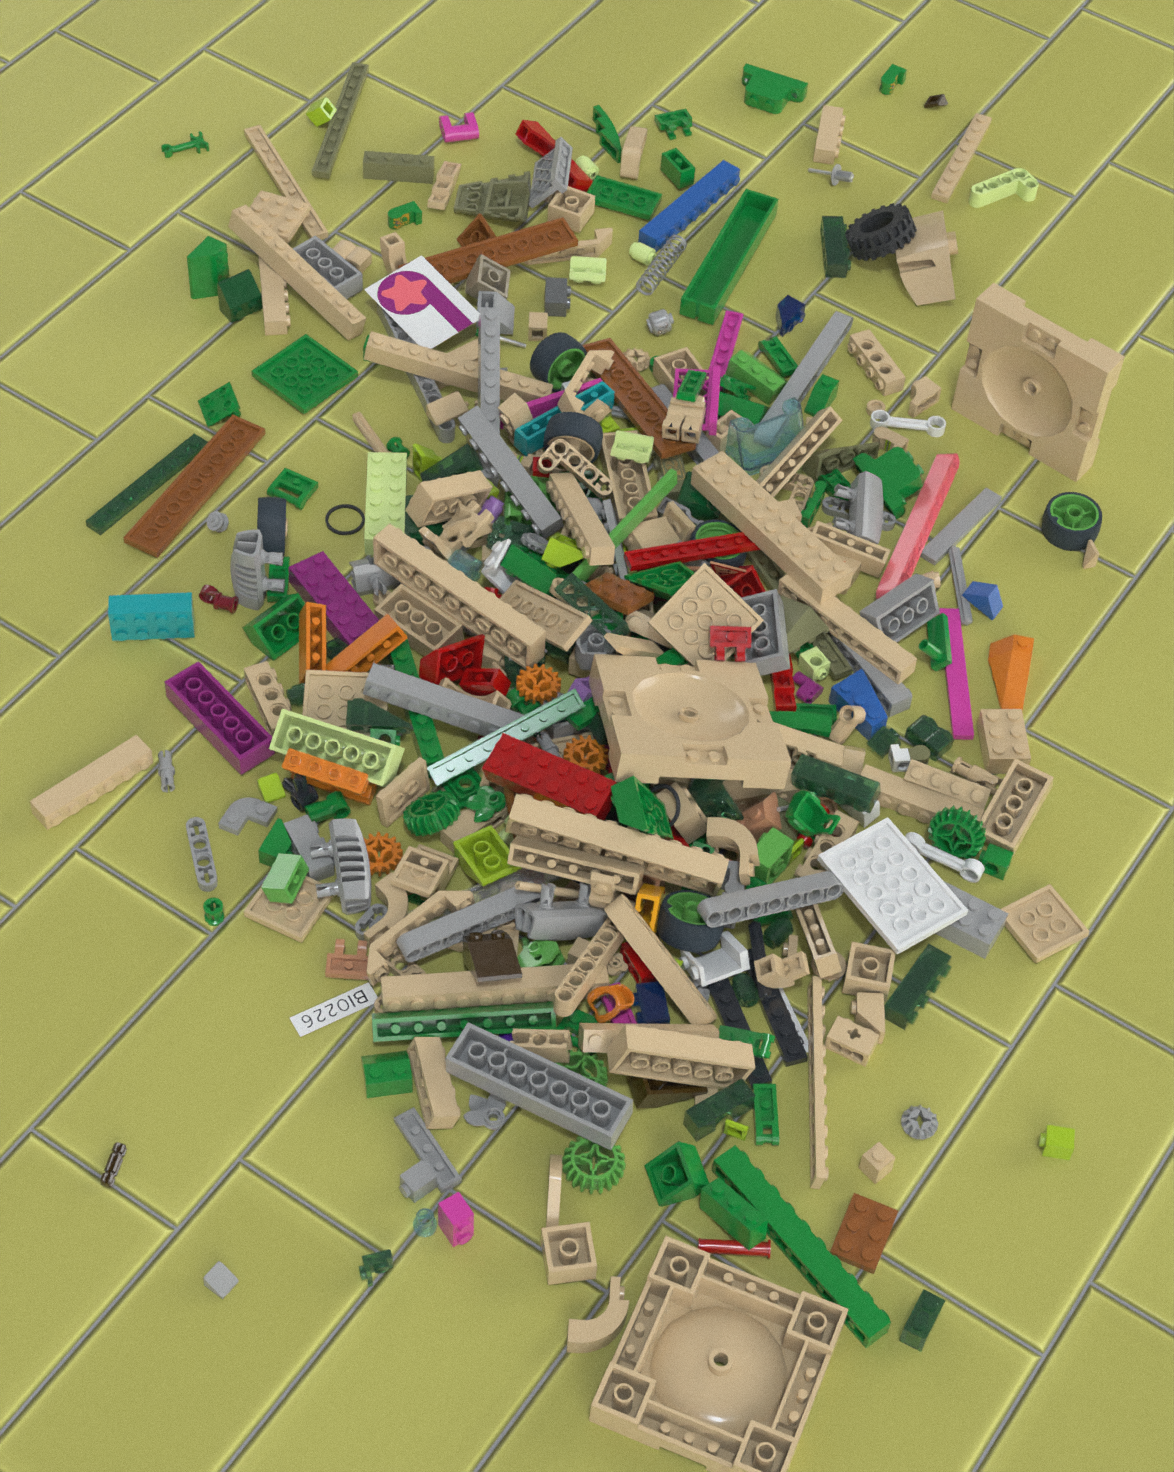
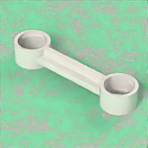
(909, 423)
(969, 869)

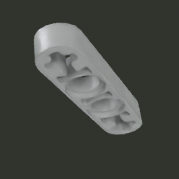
(834, 511)
(203, 853)

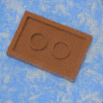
(620, 593)
(864, 1233)

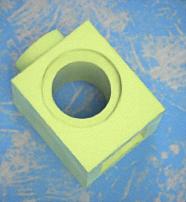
(814, 664)

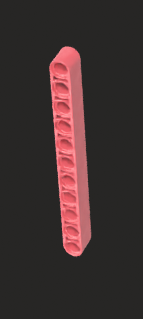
(919, 522)

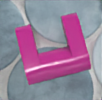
(459, 132)

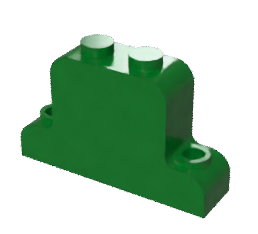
(771, 90)
(898, 476)

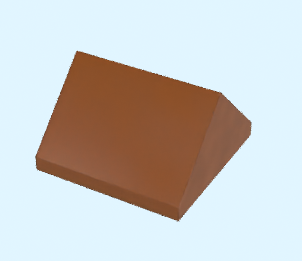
(476, 231)

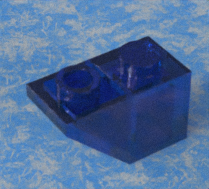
(789, 314)

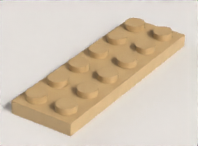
(559, 620)

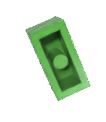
(285, 878)

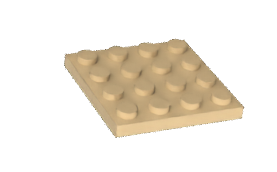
(697, 605)
(328, 694)

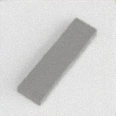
(427, 1149)

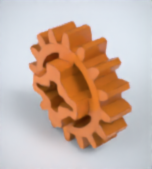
(538, 684)
(577, 750)
(389, 853)

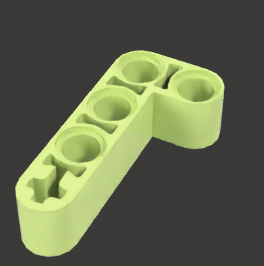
(1002, 186)

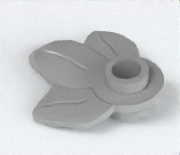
(484, 1109)

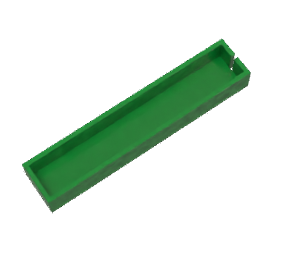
(728, 256)

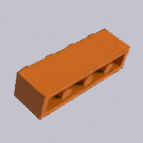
(312, 639)
(369, 647)

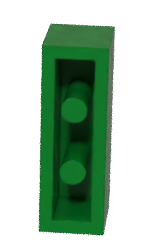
(733, 1213)

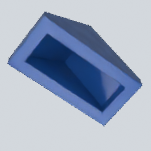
(985, 598)

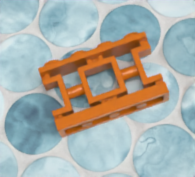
(330, 776)

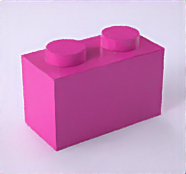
(456, 1219)

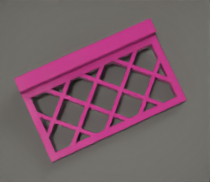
(712, 395)

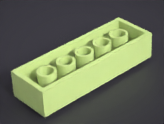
(384, 494)
(338, 746)

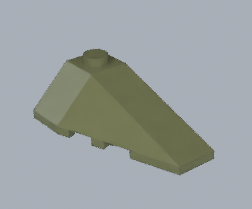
(836, 458)

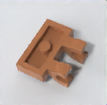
(347, 966)

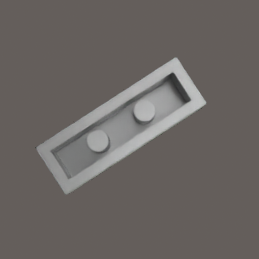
(302, 834)

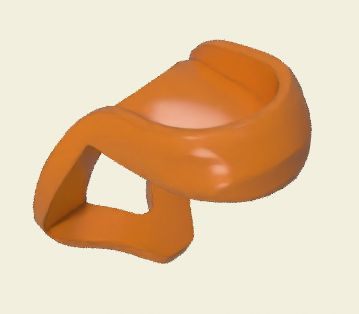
(622, 995)

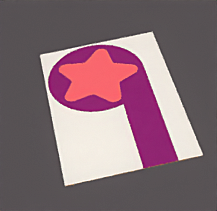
(423, 303)

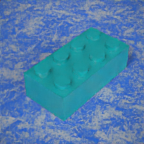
(151, 616)

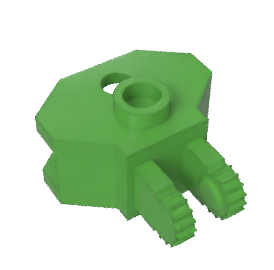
(540, 953)

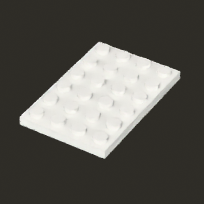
(893, 885)

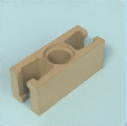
(545, 1043)

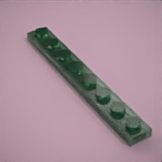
(145, 485)

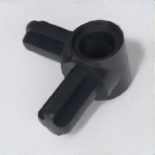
(300, 792)

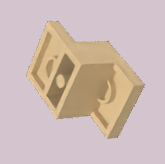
(424, 871)

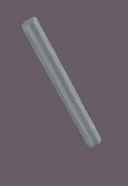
(960, 585)

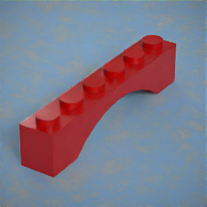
(538, 139)

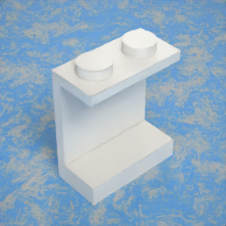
(494, 571)
(717, 964)

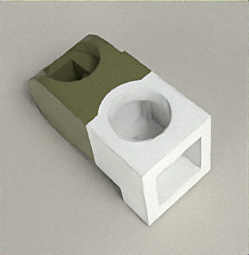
(900, 758)

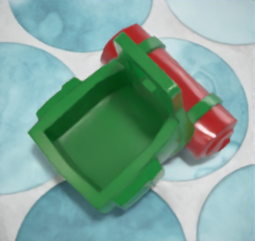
(809, 816)

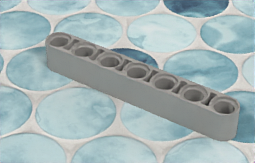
(770, 899)
(474, 918)

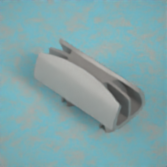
(865, 507)
(248, 569)
(370, 578)
(351, 866)
(559, 919)

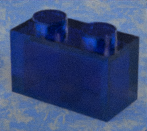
(651, 1004)

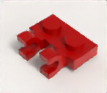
(729, 637)

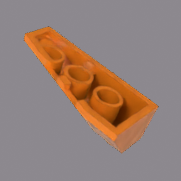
(1010, 669)

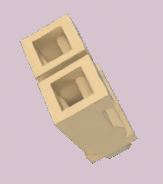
(684, 417)

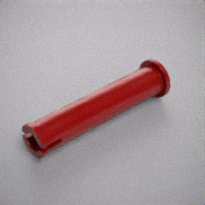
(733, 1247)

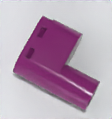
(809, 689)

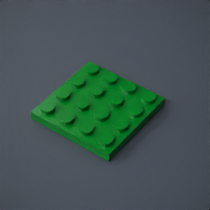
(304, 373)

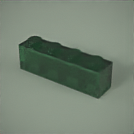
(834, 247)
(835, 783)
(917, 986)

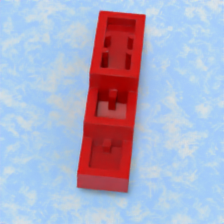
(783, 689)

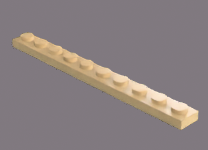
(283, 178)
(817, 1088)

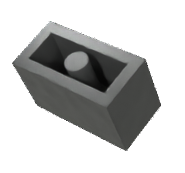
(556, 296)

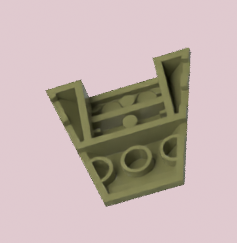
(496, 199)
(801, 624)

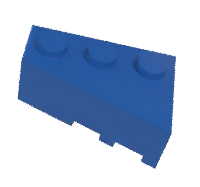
(858, 692)

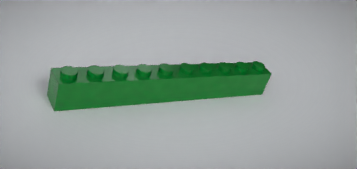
(802, 1247)

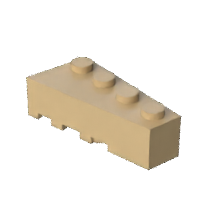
(815, 747)

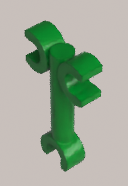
(197, 142)

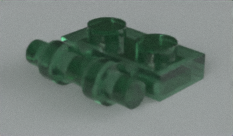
(512, 531)

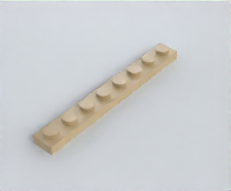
(961, 158)

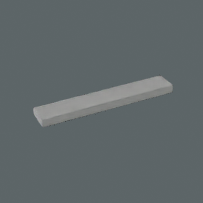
(960, 526)

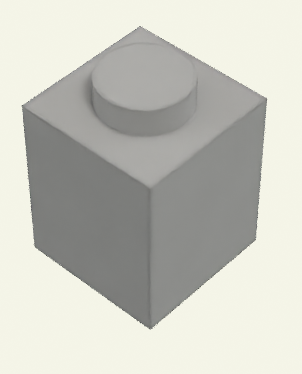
(417, 1181)

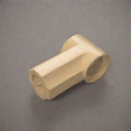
(845, 724)

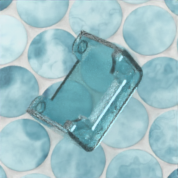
(761, 443)

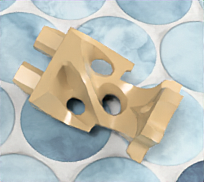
(464, 525)

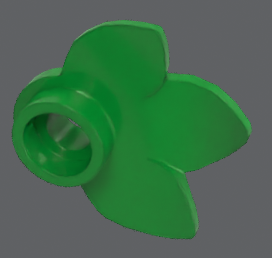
(485, 803)

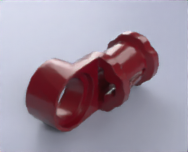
(217, 599)

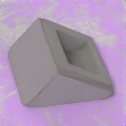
(220, 1280)

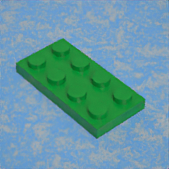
(624, 197)

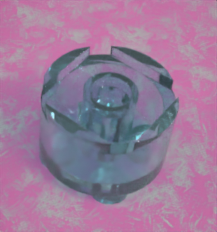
(466, 563)

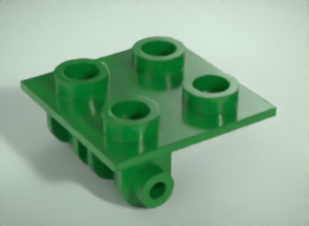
(219, 404)

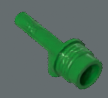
(519, 704)

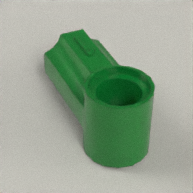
(333, 806)

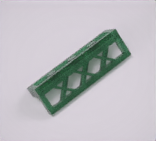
(594, 604)

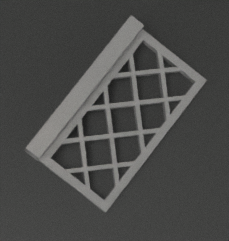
(551, 173)

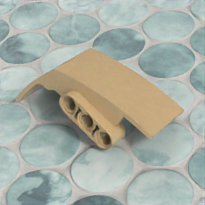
(926, 260)

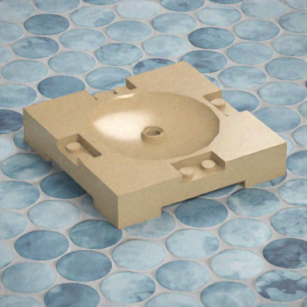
(1035, 382)
(688, 721)
(728, 1416)

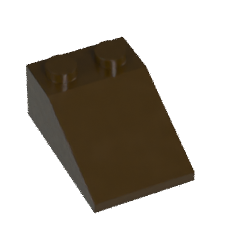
(491, 956)
(658, 1093)

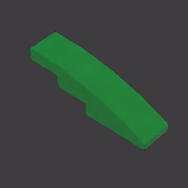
(608, 135)
(804, 722)

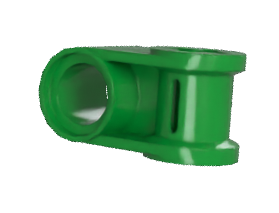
(832, 480)

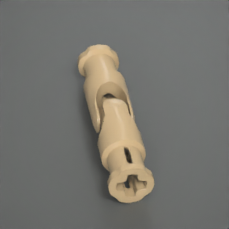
(976, 774)

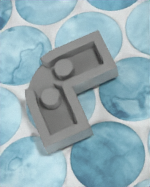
(244, 810)

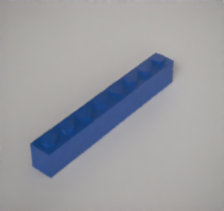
(690, 205)

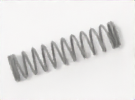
(643, 277)

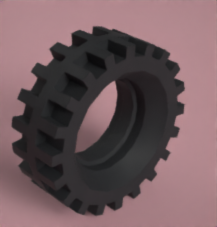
(880, 232)

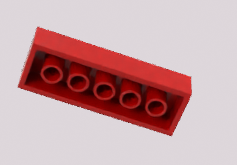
(548, 777)

